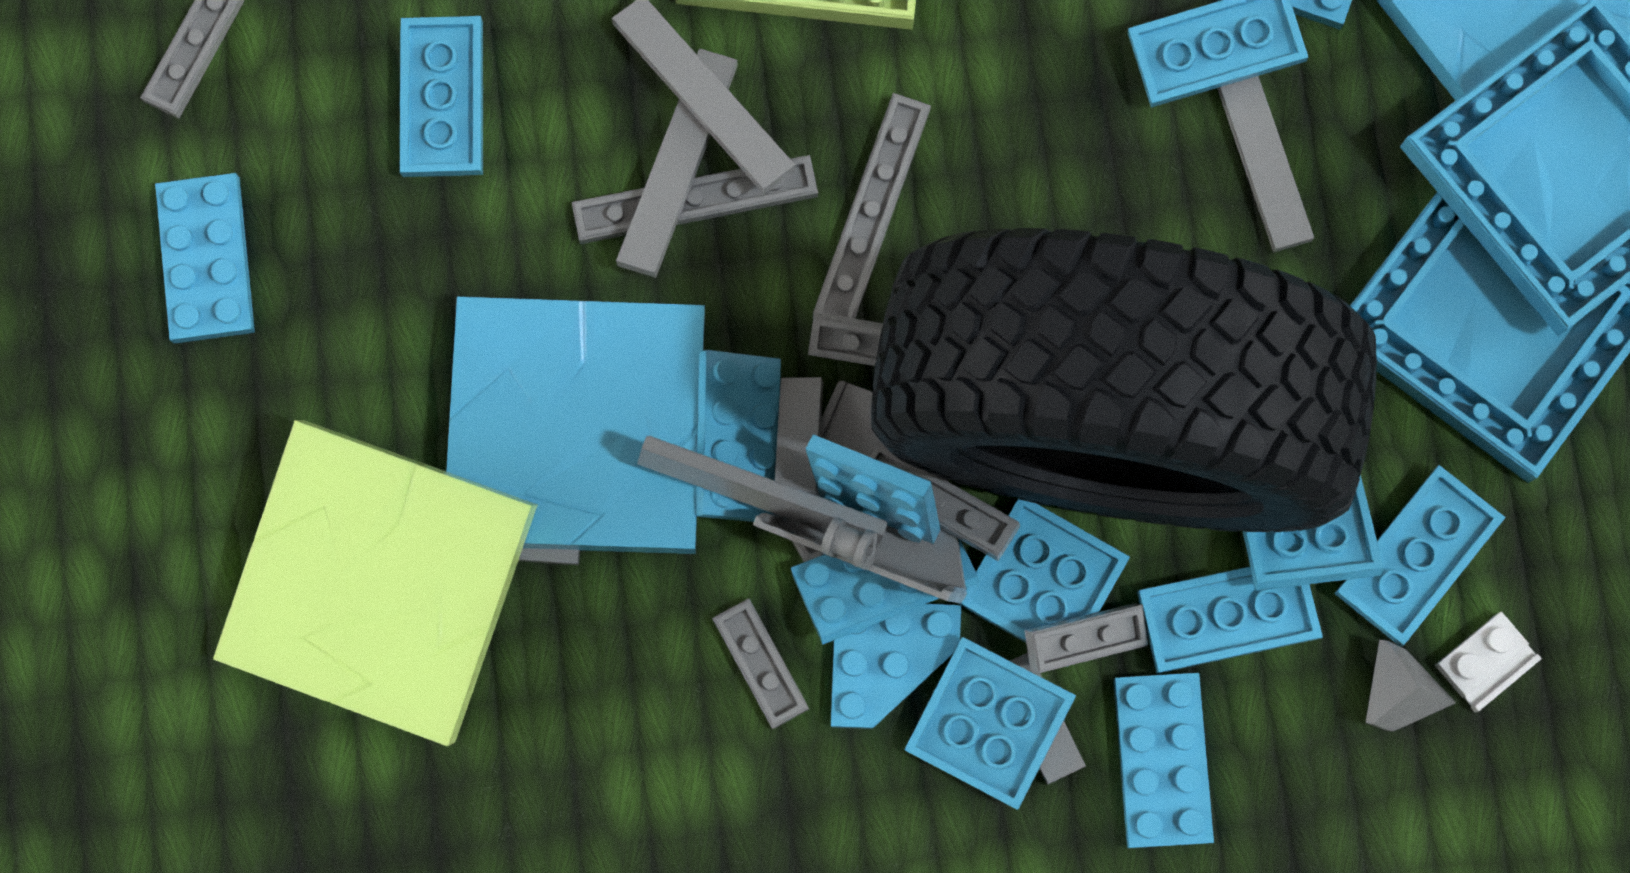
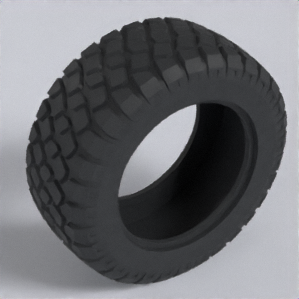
(1126, 379)

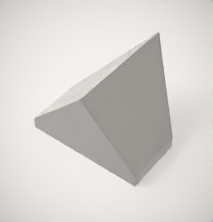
(1402, 690)

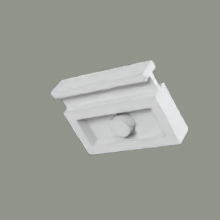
(1488, 661)

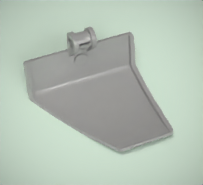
(920, 565)

